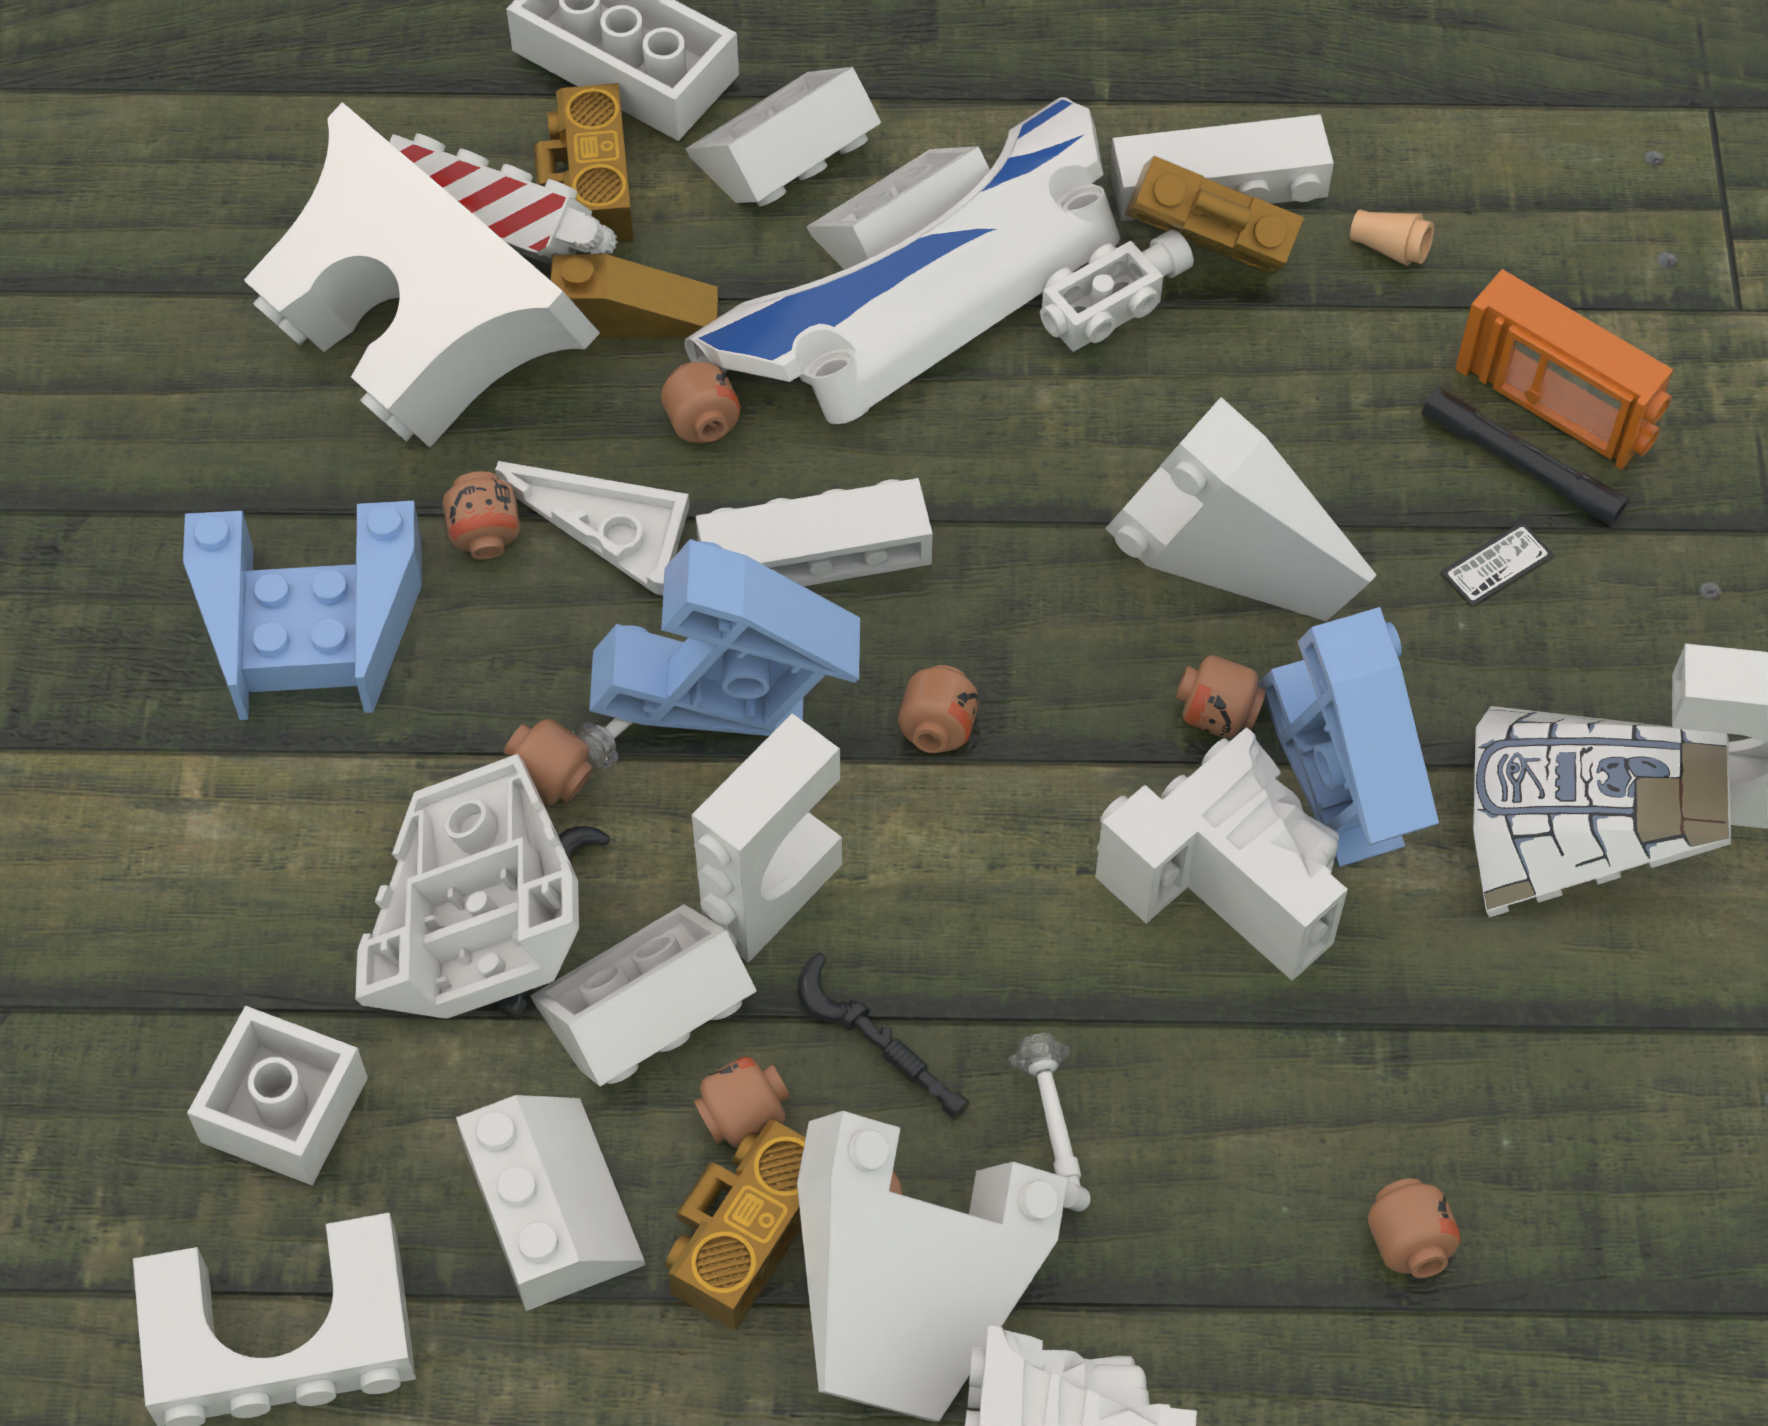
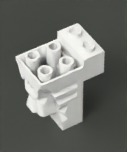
(1237, 846)
(1031, 1386)

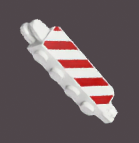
(523, 214)

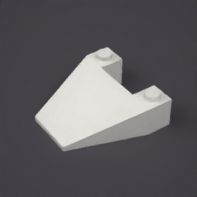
(1241, 522)
(906, 1282)

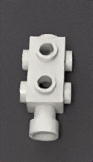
(1111, 288)

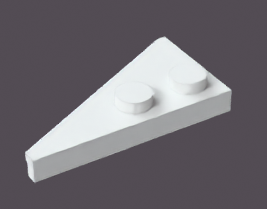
(619, 521)

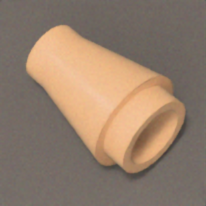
(1396, 235)

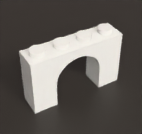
(1729, 694)
(759, 843)
(356, 1348)

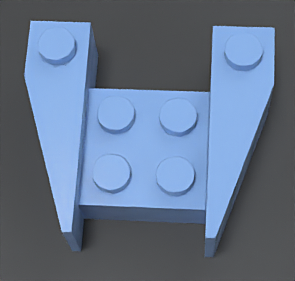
(306, 621)
(747, 654)
(1353, 735)

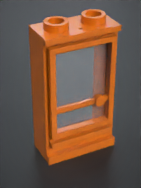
(1565, 368)

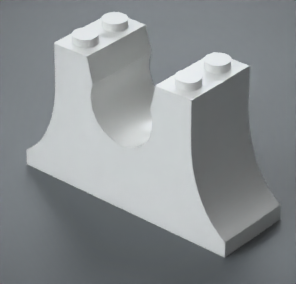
(391, 233)

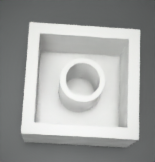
(278, 1095)

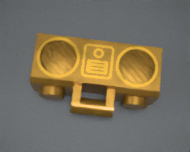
(590, 138)
(1214, 215)
(749, 1234)

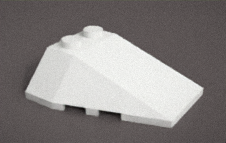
(474, 901)

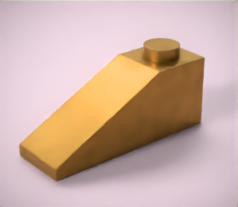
(634, 298)

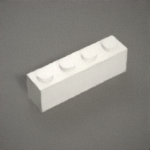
(1260, 159)
(829, 533)

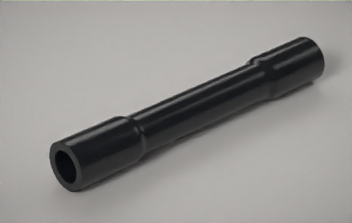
(1576, 487)

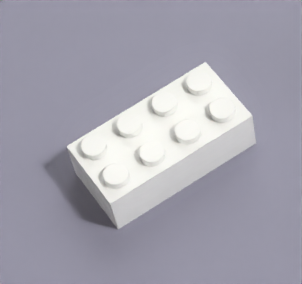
(659, 52)

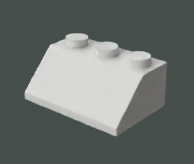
(787, 135)
(899, 204)
(645, 994)
(549, 1195)

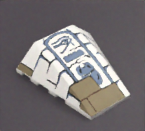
(1590, 799)

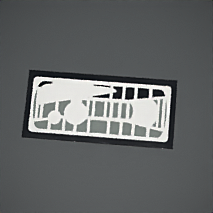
(1497, 563)

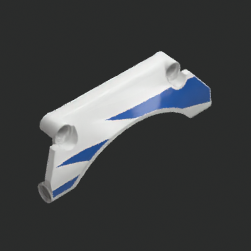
(938, 289)

